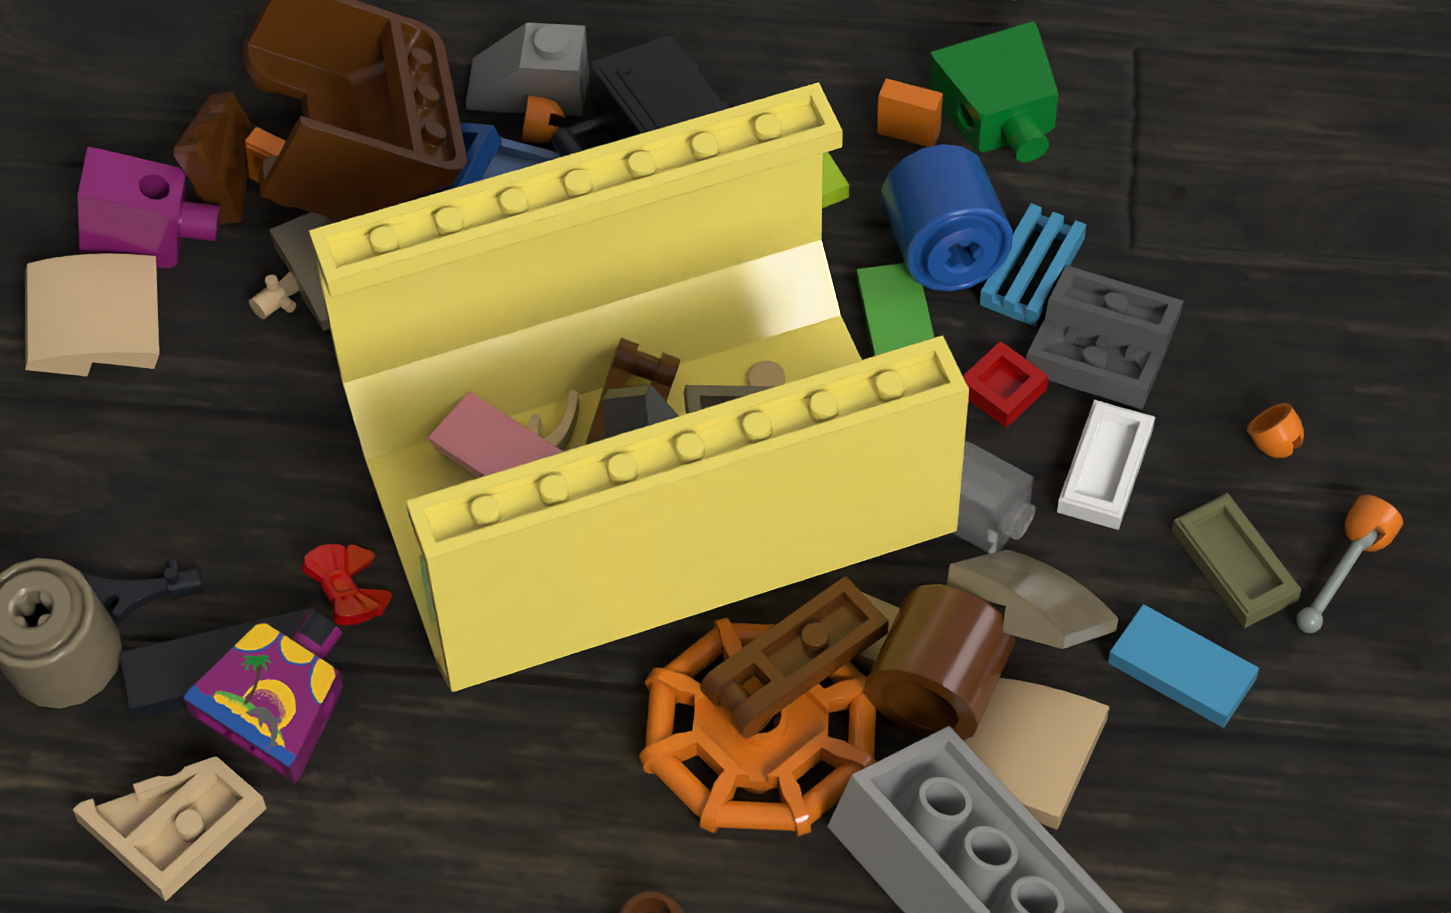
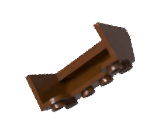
(373, 105)

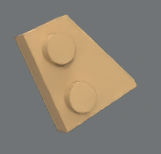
(174, 822)

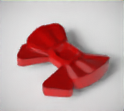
(333, 568)

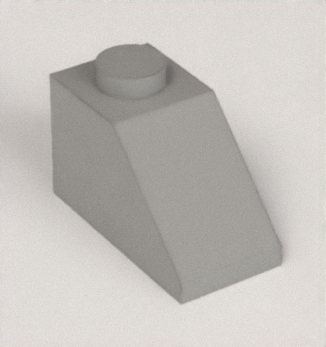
(535, 62)

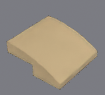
(91, 312)
(1038, 743)

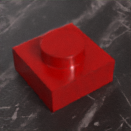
(1004, 384)

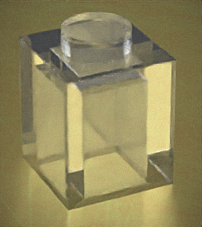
(992, 500)

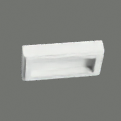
(1106, 464)

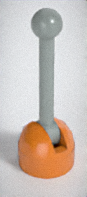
(1370, 527)

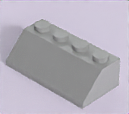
(956, 838)

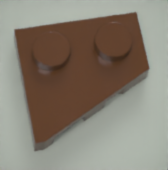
(215, 155)

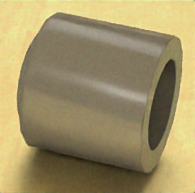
(55, 634)

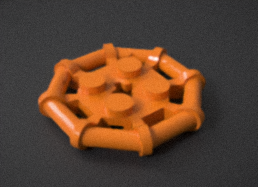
(757, 762)

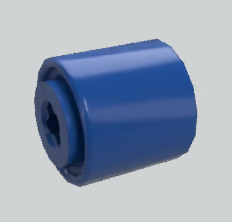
(946, 218)

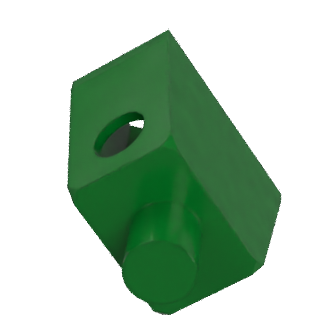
(998, 90)

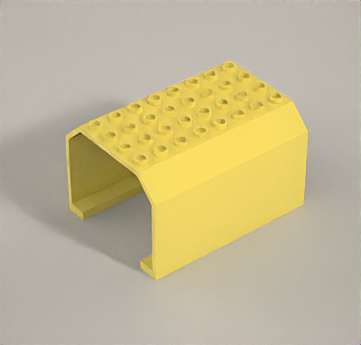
(520, 292)

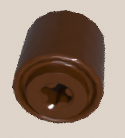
(939, 661)

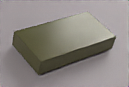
(1236, 560)

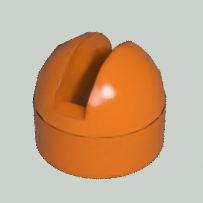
(536, 119)
(1277, 431)

